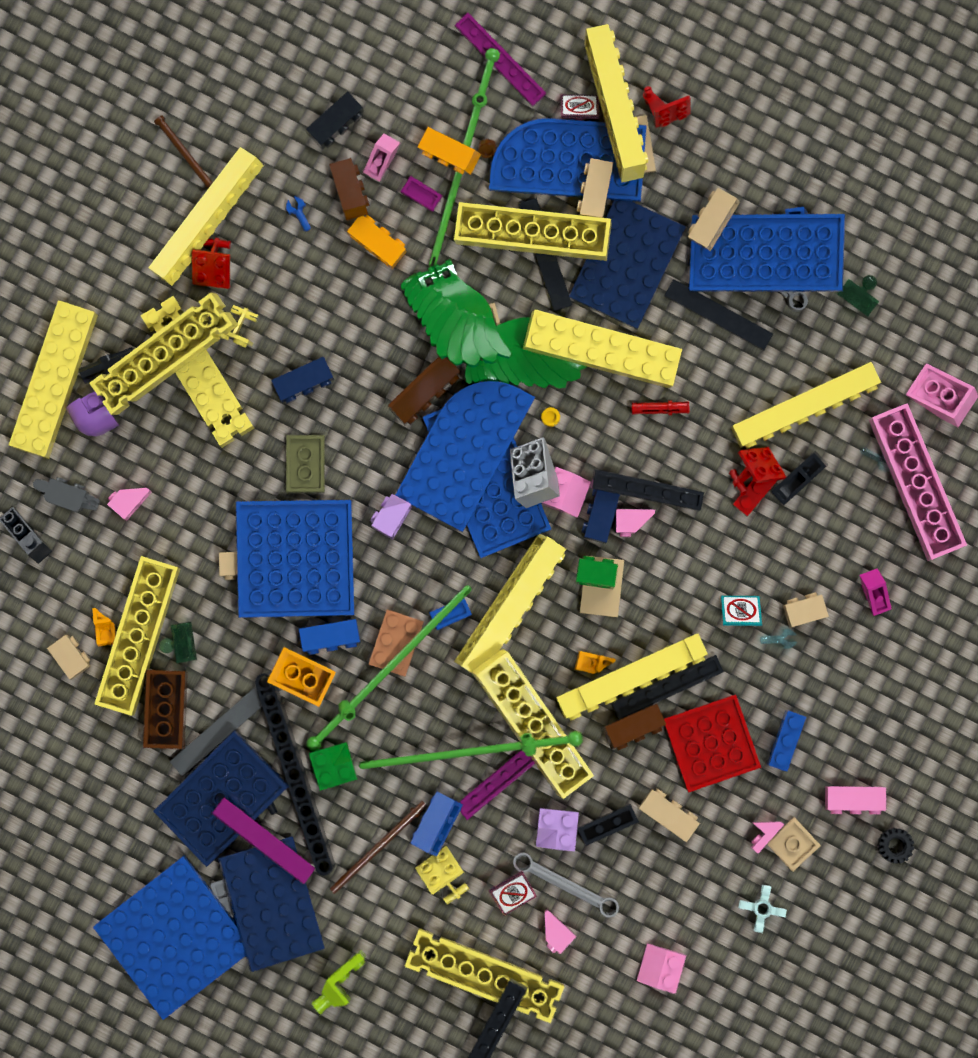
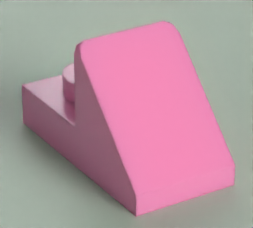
(769, 830)

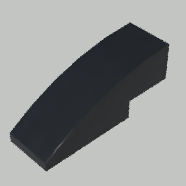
(799, 478)

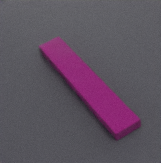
(506, 65)
(495, 784)
(263, 840)

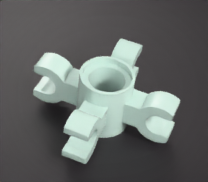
(760, 919)

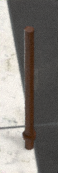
(414, 812)

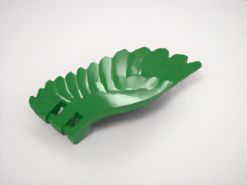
(454, 317)
(523, 365)

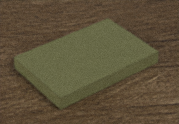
(305, 463)

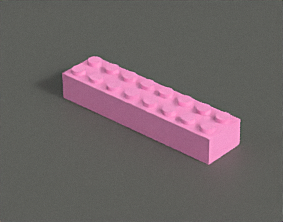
(917, 482)

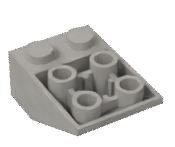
(533, 473)

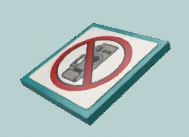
(741, 611)

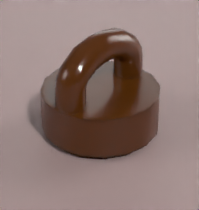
(487, 148)

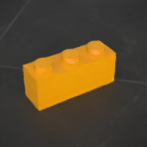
(448, 151)
(377, 241)

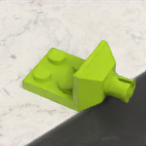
(332, 992)

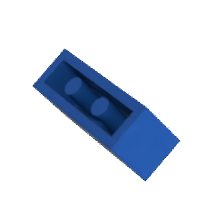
(330, 636)
(786, 740)
(436, 824)

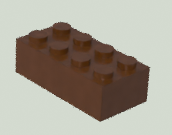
(165, 709)

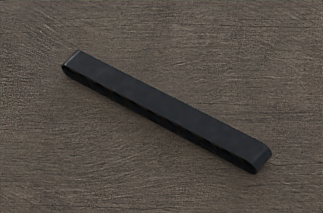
(302, 781)

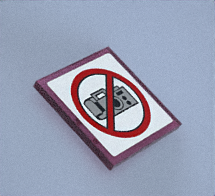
(579, 106)
(512, 893)

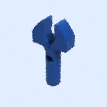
(300, 215)

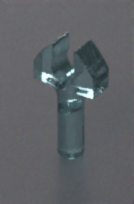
(876, 457)
(779, 639)

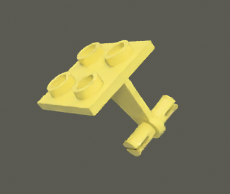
(244, 313)
(439, 872)

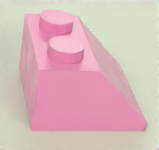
(572, 493)
(661, 968)

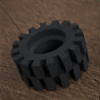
(907, 845)

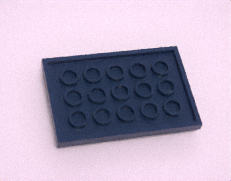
(635, 263)
(230, 773)
(269, 908)

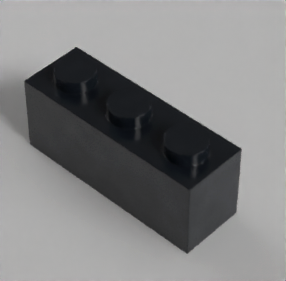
(335, 121)
(607, 824)

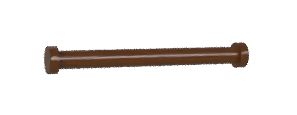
(184, 152)

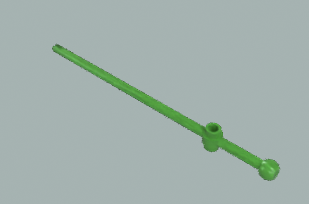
(492, 55)
(347, 709)
(527, 744)

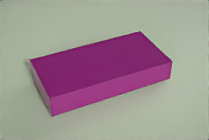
(421, 194)

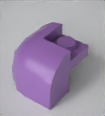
(91, 415)

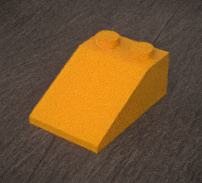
(301, 676)

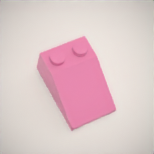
(943, 394)

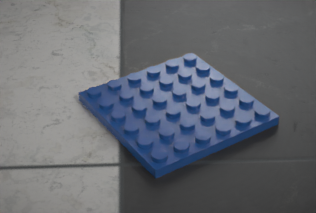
(294, 558)
(172, 937)

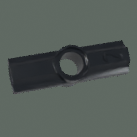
(93, 370)

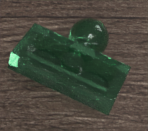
(858, 296)
(182, 643)

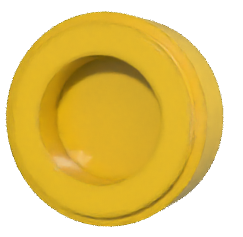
(550, 417)

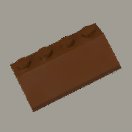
(423, 390)

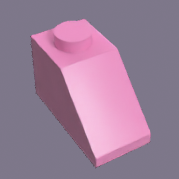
(381, 157)
(128, 501)
(631, 520)
(556, 933)

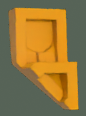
(104, 629)
(591, 662)

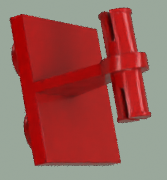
(666, 113)
(212, 267)
(760, 465)

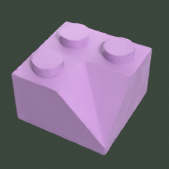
(391, 516)
(557, 829)

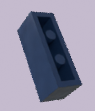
(303, 380)
(601, 516)

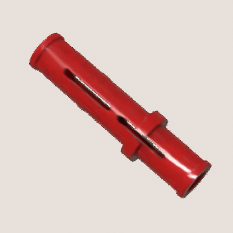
(660, 408)

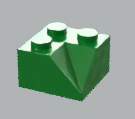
(596, 573)
(333, 766)

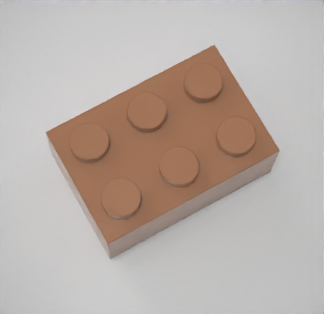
(394, 635)

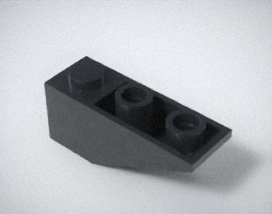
(25, 535)

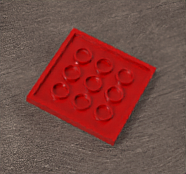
(712, 743)

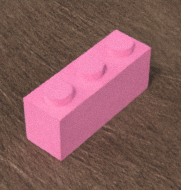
(855, 799)

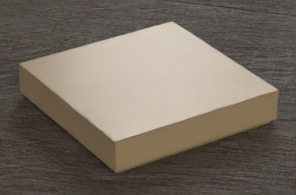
(793, 844)

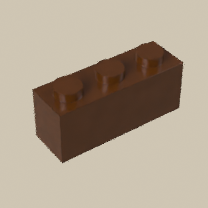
(349, 188)
(634, 727)

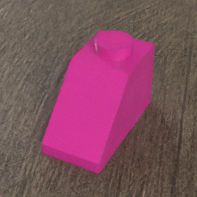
(875, 591)

